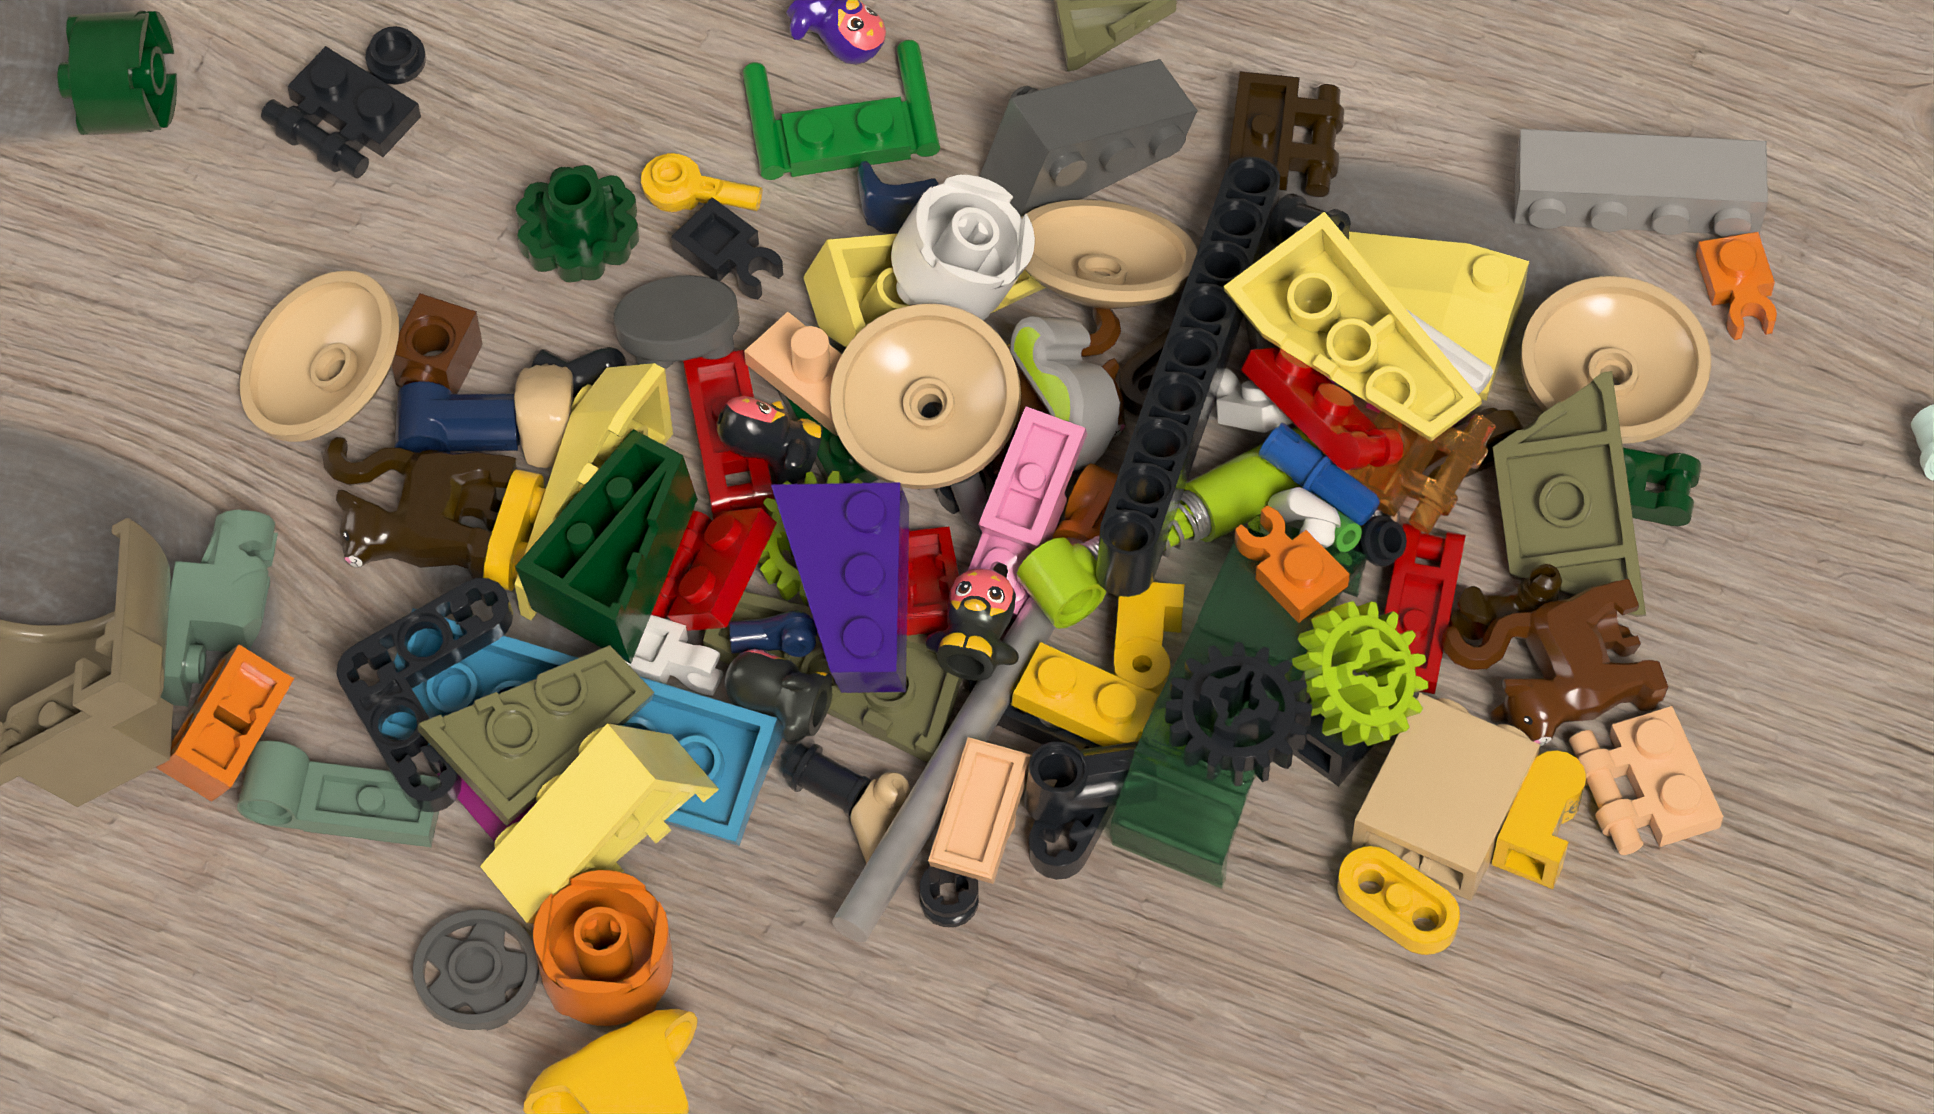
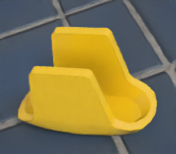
(620, 1071)

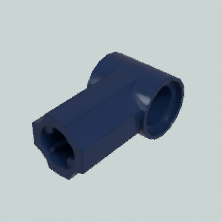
(443, 421)

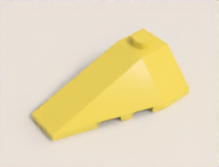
(856, 284)
(1453, 288)
(1343, 321)
(598, 423)

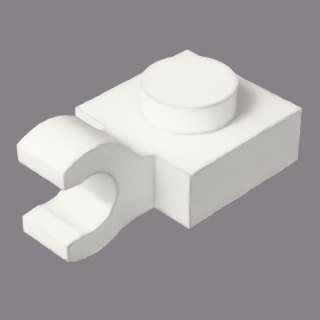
(1245, 406)
(666, 653)

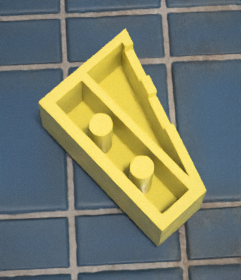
(594, 813)

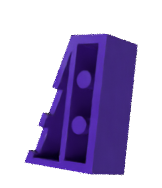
(855, 576)

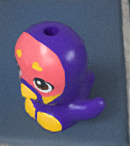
(845, 26)

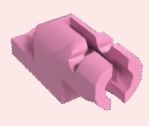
(1028, 494)

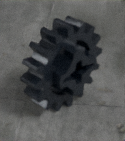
(1259, 732)

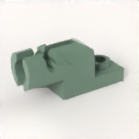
(217, 600)

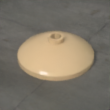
(1108, 253)
(1622, 328)
(319, 356)
(918, 359)

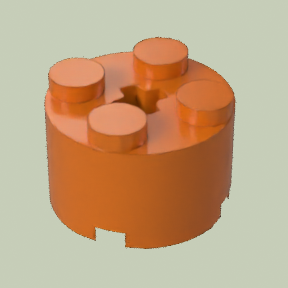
(609, 983)

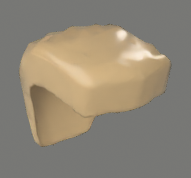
(543, 411)

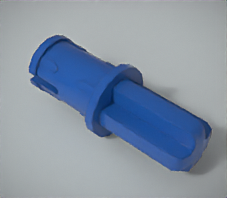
(1318, 474)

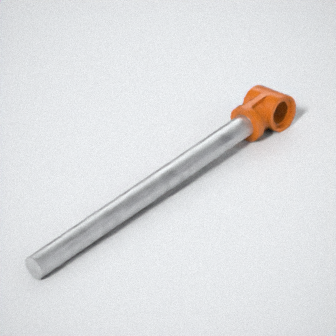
(975, 720)

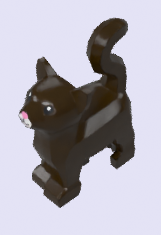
(434, 498)

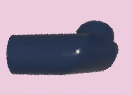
(789, 631)

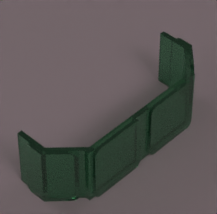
(1172, 809)

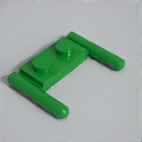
(846, 133)

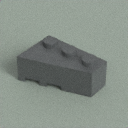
(1087, 134)

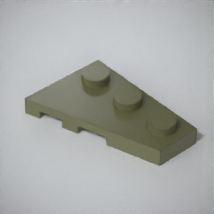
(533, 732)

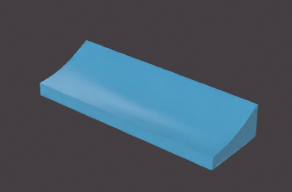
(722, 738)

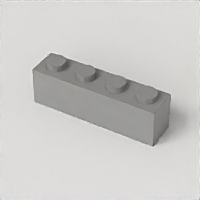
(1640, 182)

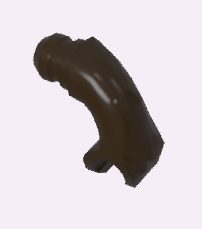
(1479, 609)

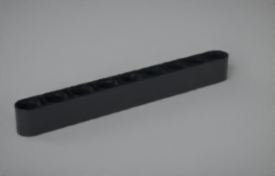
(1185, 382)

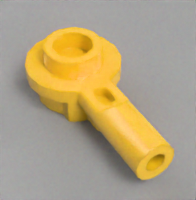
(676, 184)

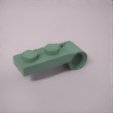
(331, 799)

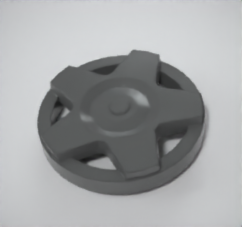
(476, 970)

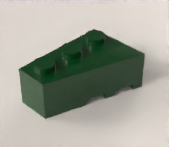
(613, 546)

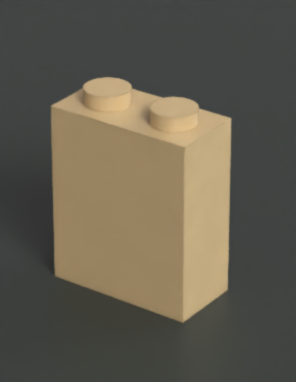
(1446, 793)

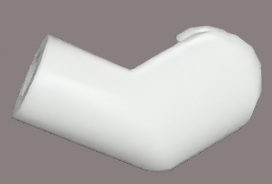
(1318, 516)

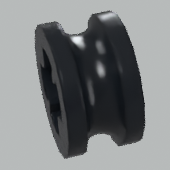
(943, 914)

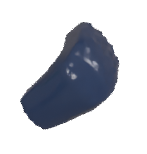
(888, 205)

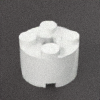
(962, 246)

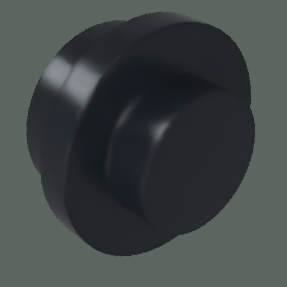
(395, 55)

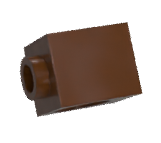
(437, 327)

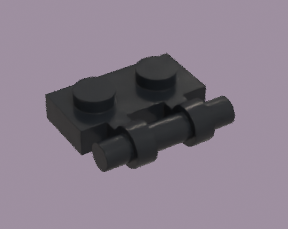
(351, 101)

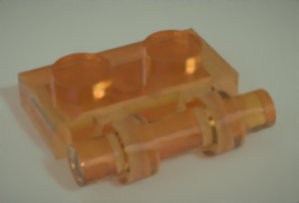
(1405, 478)

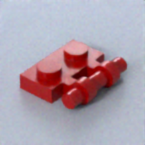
(722, 563)

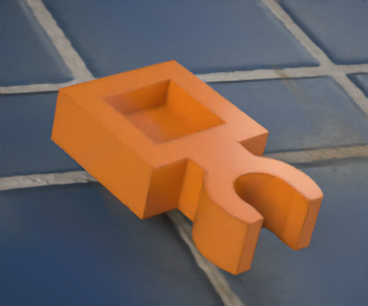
(1740, 275)
(1293, 571)

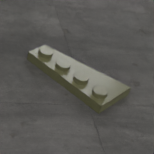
(906, 720)

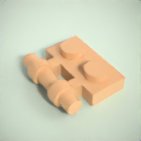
(1663, 774)

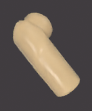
(877, 810)

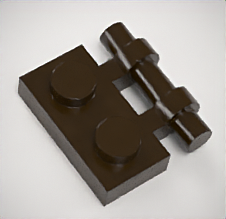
(1265, 123)

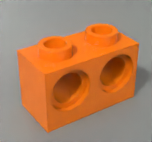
(226, 722)

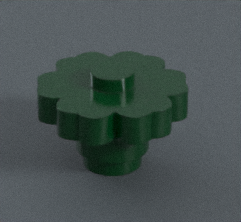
(577, 223)

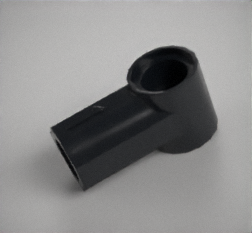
(1091, 776)

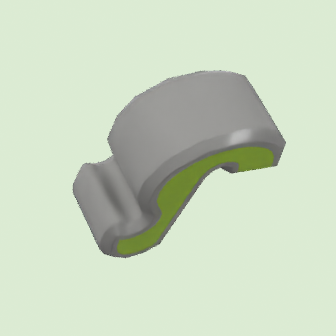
(1068, 387)

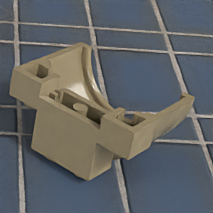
(86, 695)

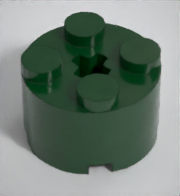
(118, 72)

